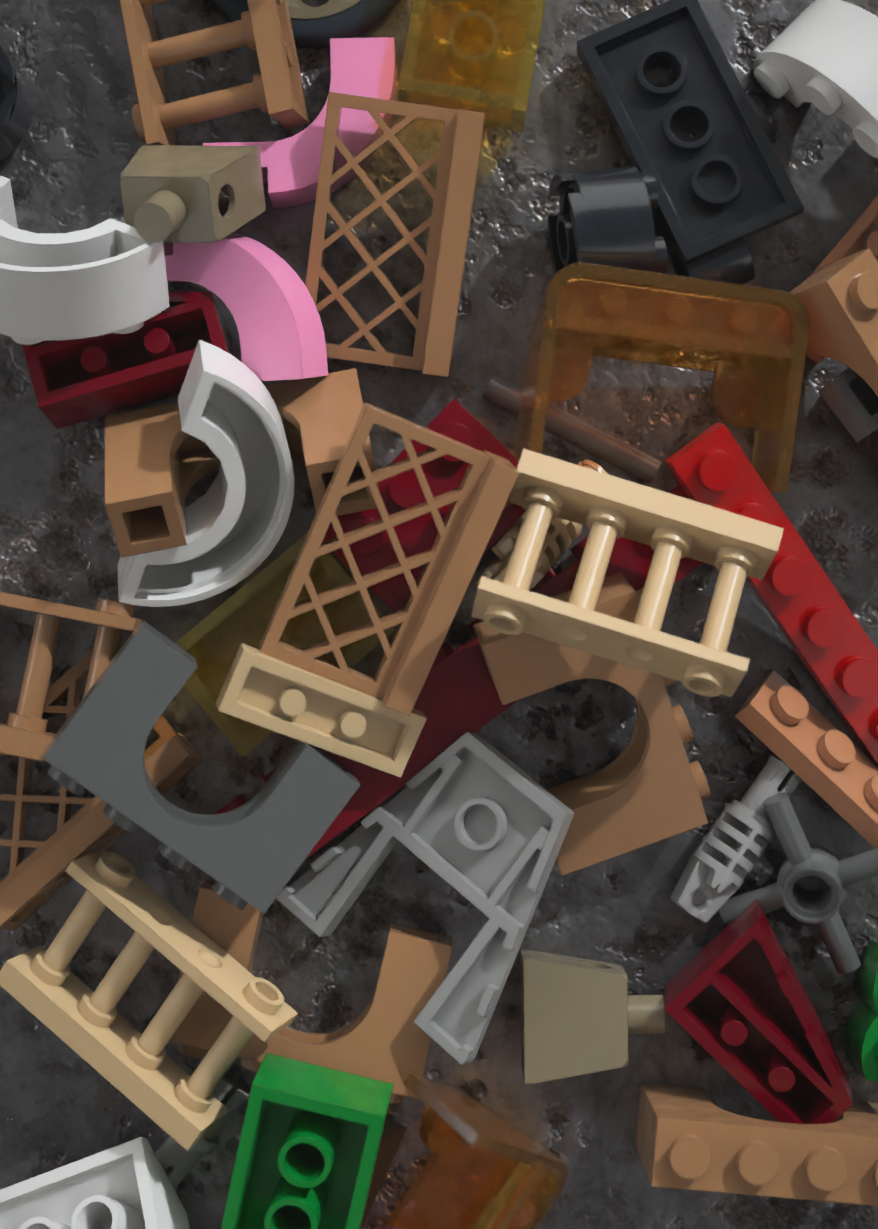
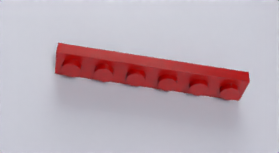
(794, 586)

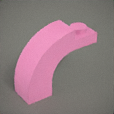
(292, 164)
(267, 299)

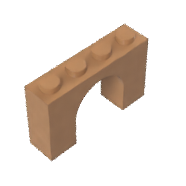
(156, 463)
(651, 785)
(375, 1045)
(705, 1148)

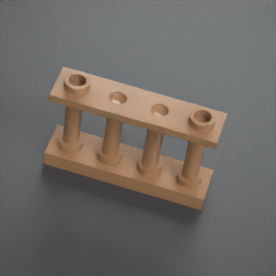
(262, 28)
(26, 730)

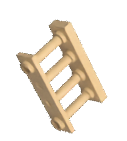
(629, 510)
(105, 1039)

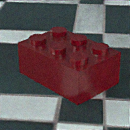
(404, 491)

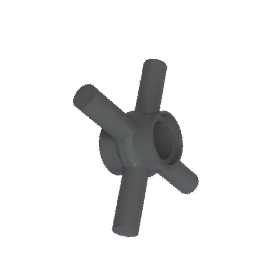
(803, 905)

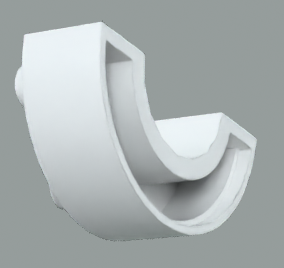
(828, 61)
(76, 280)
(245, 506)

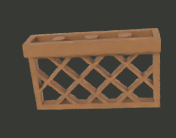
(447, 233)
(440, 584)
(44, 872)

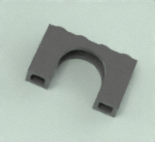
(246, 849)

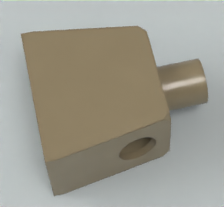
(177, 196)
(579, 1016)

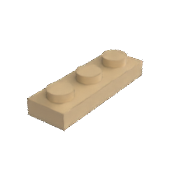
(318, 711)

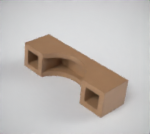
(845, 313)

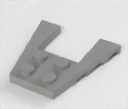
(482, 832)

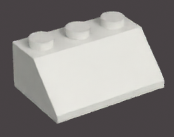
(103, 1191)

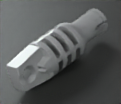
(732, 844)

